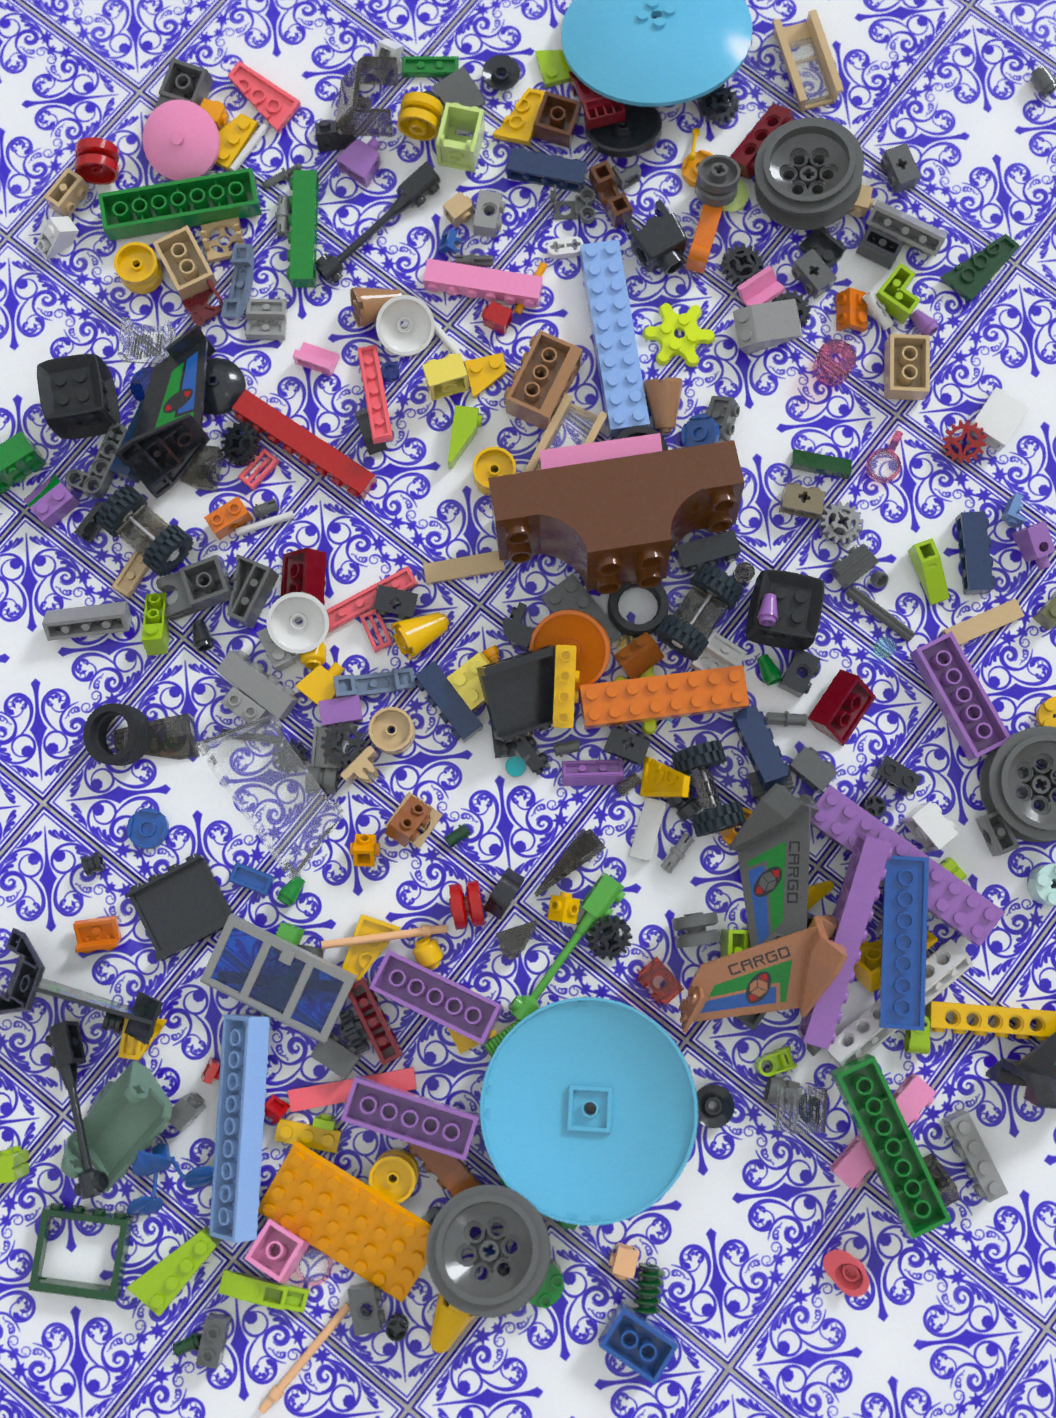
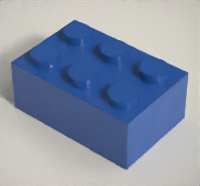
(638, 1343)

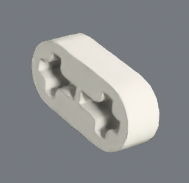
(564, 247)

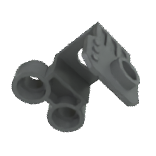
(579, 207)

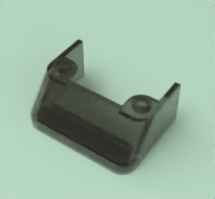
(356, 113)

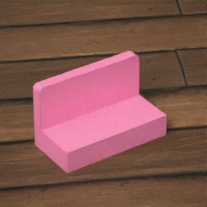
(760, 288)
(316, 358)

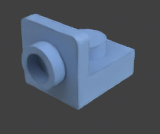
(1012, 510)

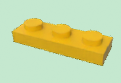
(311, 1137)

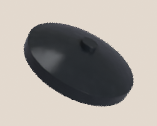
(628, 138)

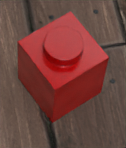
(497, 317)

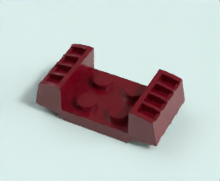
(597, 109)

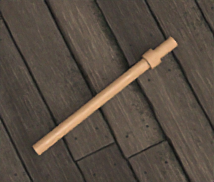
(424, 931)
(278, 1390)

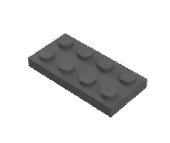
(572, 595)

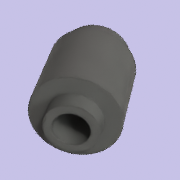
(1043, 80)

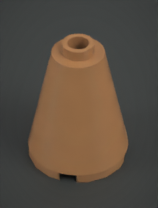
(368, 303)
(664, 401)

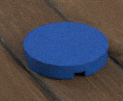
(700, 430)
(148, 828)

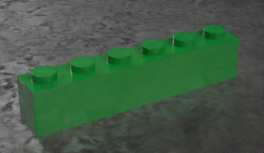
(303, 229)

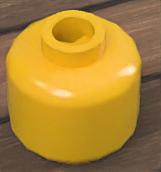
(315, 657)
(427, 953)

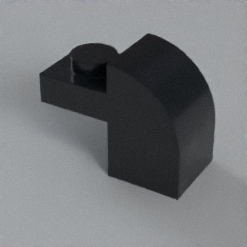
(364, 425)
(515, 632)
(504, 893)

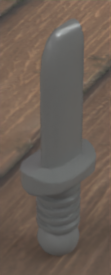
(281, 176)

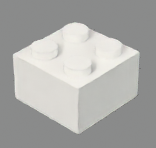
(930, 826)

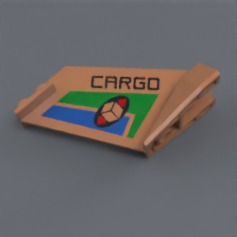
(767, 977)

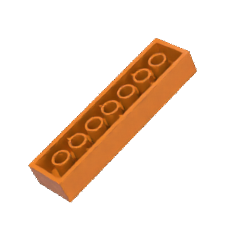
(663, 697)

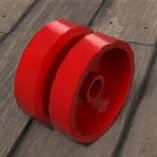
(97, 160)
(466, 905)

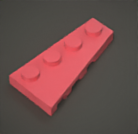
(267, 98)

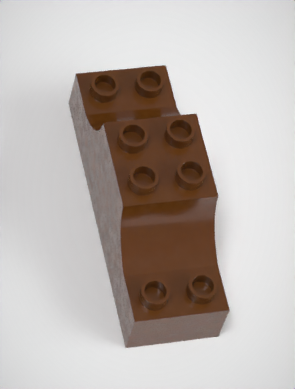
(617, 514)

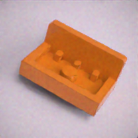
(851, 310)
(97, 934)

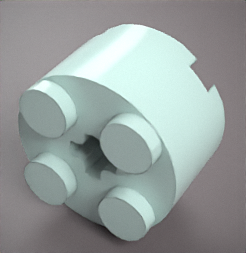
(1040, 882)

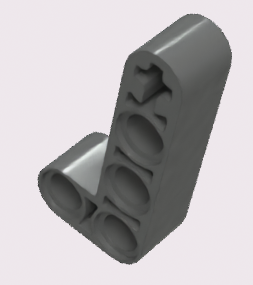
(111, 441)

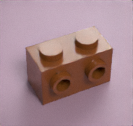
(639, 656)
(408, 821)

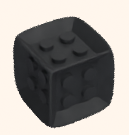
(77, 396)
(798, 609)

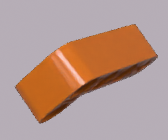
(703, 239)

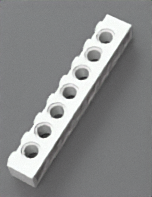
(955, 963)

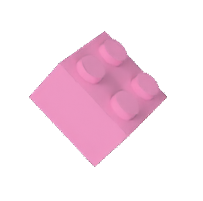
(277, 1251)

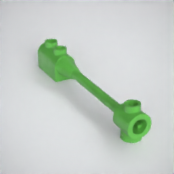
(596, 905)

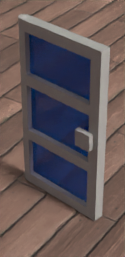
(278, 978)

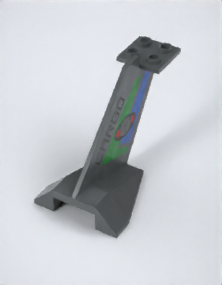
(775, 864)

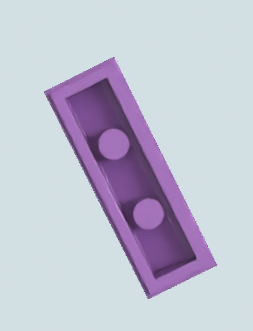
(592, 772)

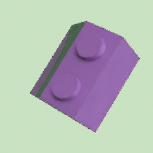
(51, 501)

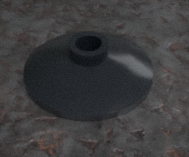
(498, 66)
(724, 1106)

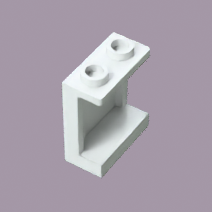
(1000, 418)

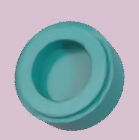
(515, 766)

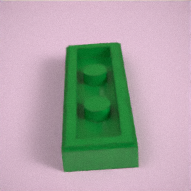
(429, 66)

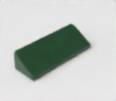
(821, 464)

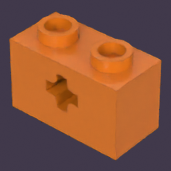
(228, 517)

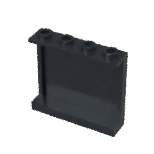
(520, 692)
(180, 906)

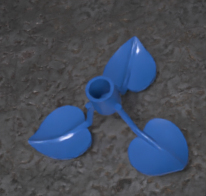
(157, 1161)

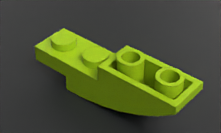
(263, 1291)

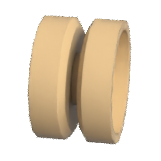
(380, 734)

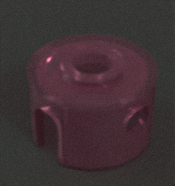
(825, 366)

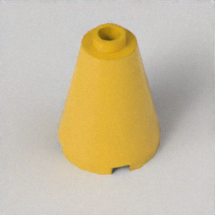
(419, 632)
(447, 1325)

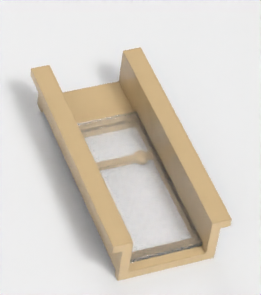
(809, 62)
(568, 427)

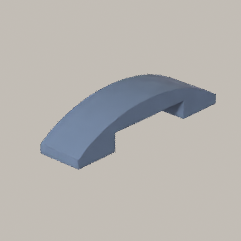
(241, 282)
(374, 683)

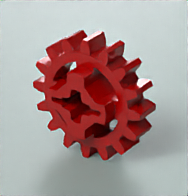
(974, 442)

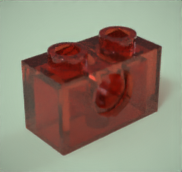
(671, 986)

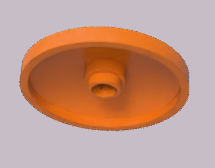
(584, 632)

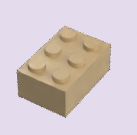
(185, 262)
(907, 367)

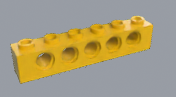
(1044, 1020)

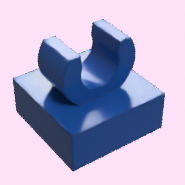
(447, 242)

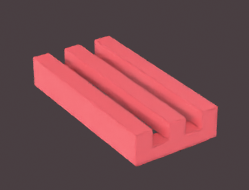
(264, 474)
(382, 645)

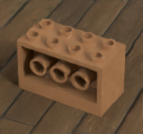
(542, 379)

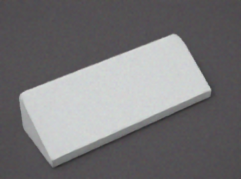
(647, 829)

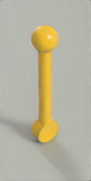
(695, 132)

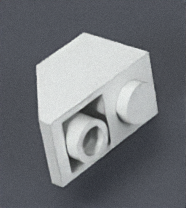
(56, 236)

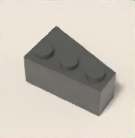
(250, 591)

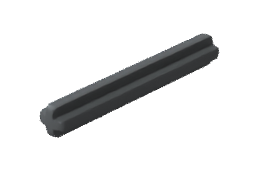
(880, 613)

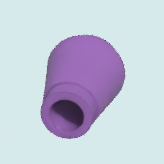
(924, 323)
(768, 611)

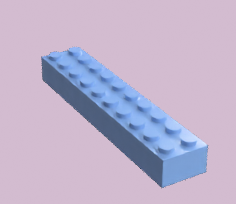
(613, 336)
(239, 1127)

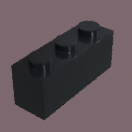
(708, 550)

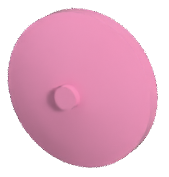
(181, 140)

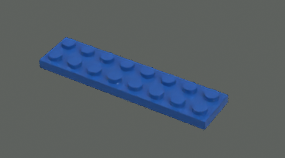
(904, 943)

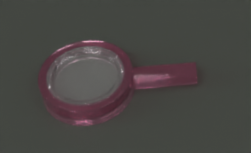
(885, 464)
(314, 1267)

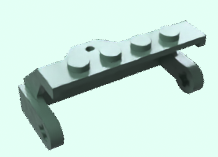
(120, 1124)

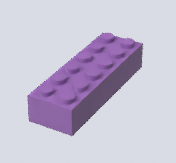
(960, 696)
(436, 997)
(410, 1117)

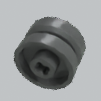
(717, 180)
(695, 926)

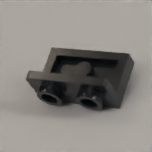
(329, 139)

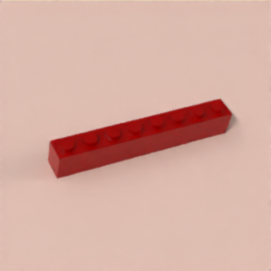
(304, 444)

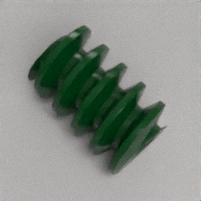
(649, 1289)

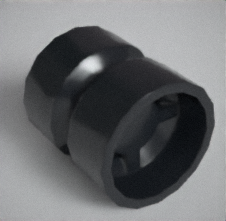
(687, 810)

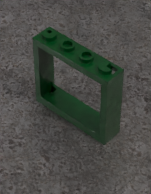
(78, 1288)

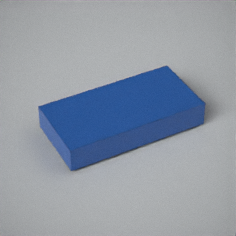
(251, 878)

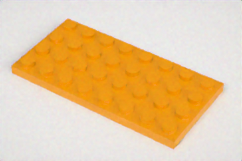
(348, 1221)

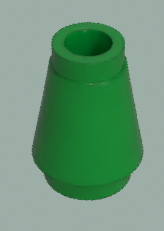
(769, 671)
(289, 893)

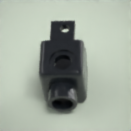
(659, 242)

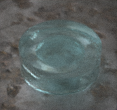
(884, 647)

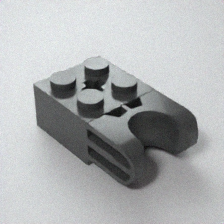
(184, 82)
(194, 589)

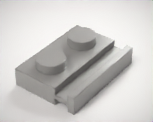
(317, 757)

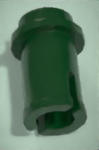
(457, 835)
(187, 1344)

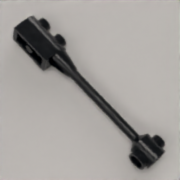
(410, 193)
(68, 1054)

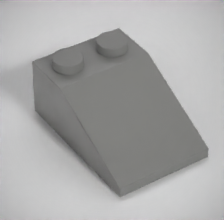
(766, 325)

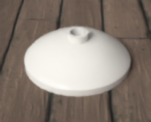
(419, 325)
(297, 636)

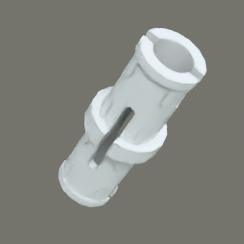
(878, 310)

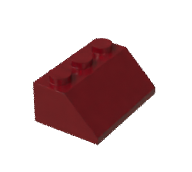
(304, 572)
(842, 707)

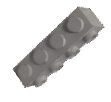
(906, 228)
(87, 621)
(258, 684)
(974, 1155)

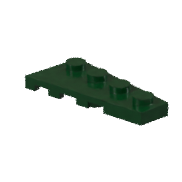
(974, 274)

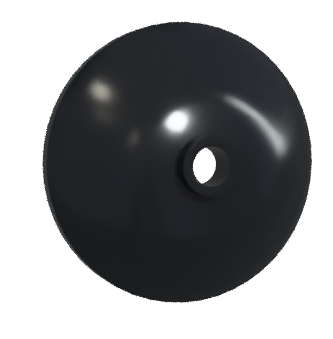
(224, 393)

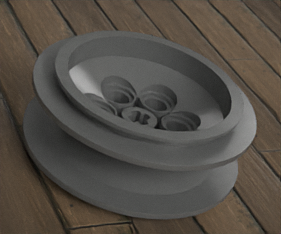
(808, 143)
(1000, 782)
(450, 1237)

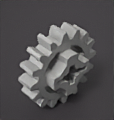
(838, 516)

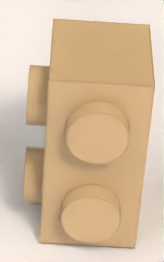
(66, 193)

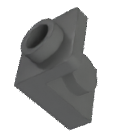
(628, 177)

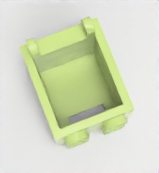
(459, 150)

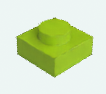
(325, 1121)

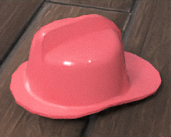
(846, 1272)

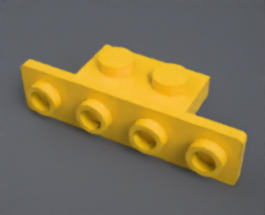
(564, 686)

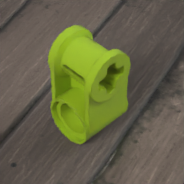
(918, 1041)
(779, 1060)

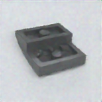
(459, 89)

